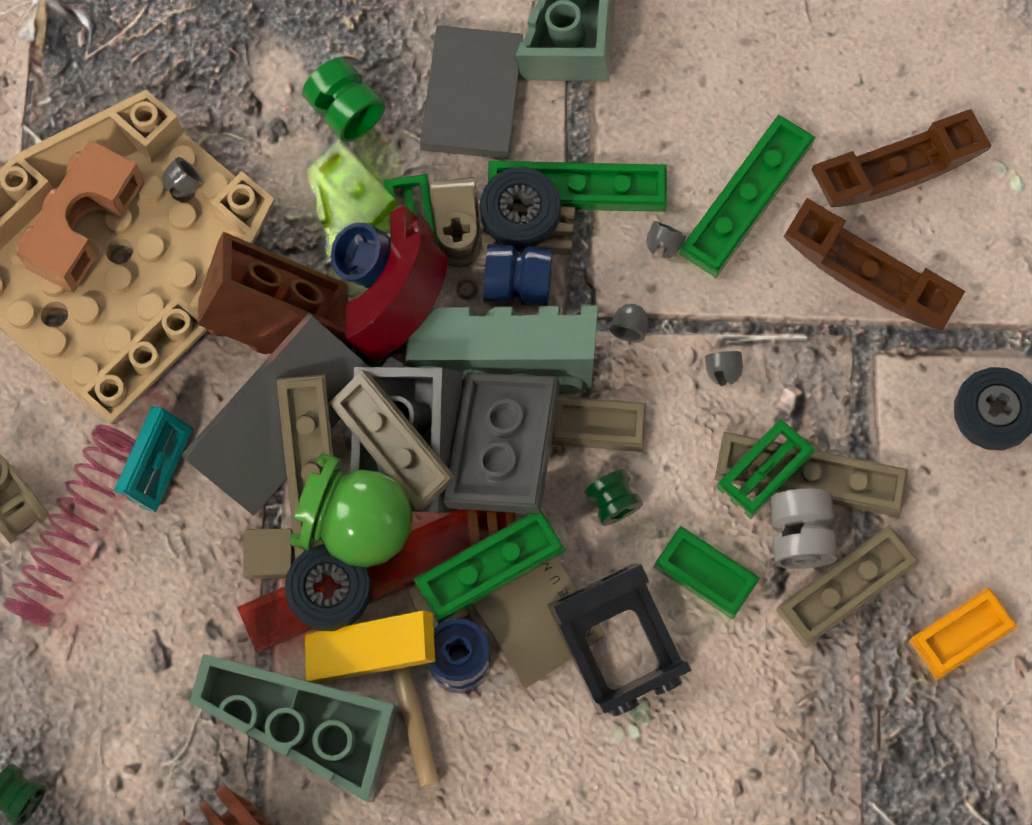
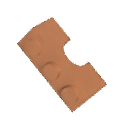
(93, 182)

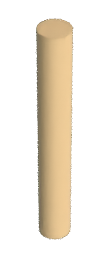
(415, 727)

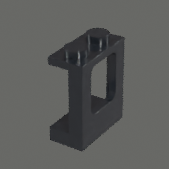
(599, 602)

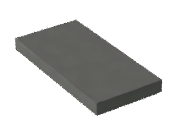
(245, 440)

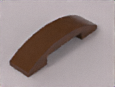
(903, 164)
(870, 271)

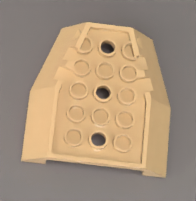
(131, 316)

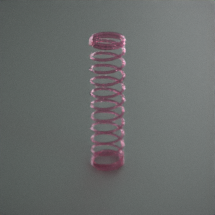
(34, 611)

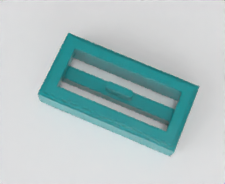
(149, 455)

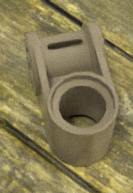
(456, 216)
(17, 503)

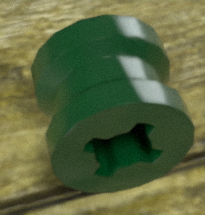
(613, 497)
(18, 795)

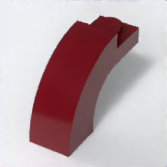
(403, 292)

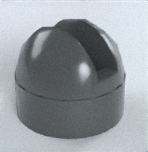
(182, 177)
(666, 237)
(630, 323)
(724, 367)

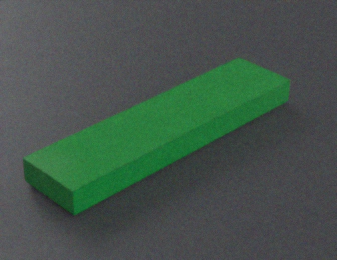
(600, 184)
(747, 196)

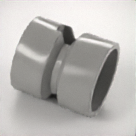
(803, 528)

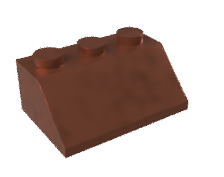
(265, 296)

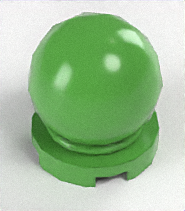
(355, 515)

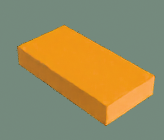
(963, 633)

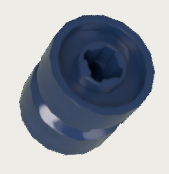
(360, 253)
(517, 275)
(460, 656)

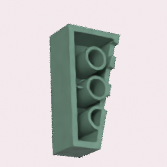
(568, 41)
(509, 343)
(313, 724)

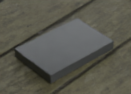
(471, 92)
(502, 443)

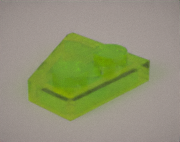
(346, 192)

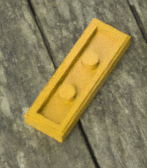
(370, 647)

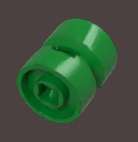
(339, 95)

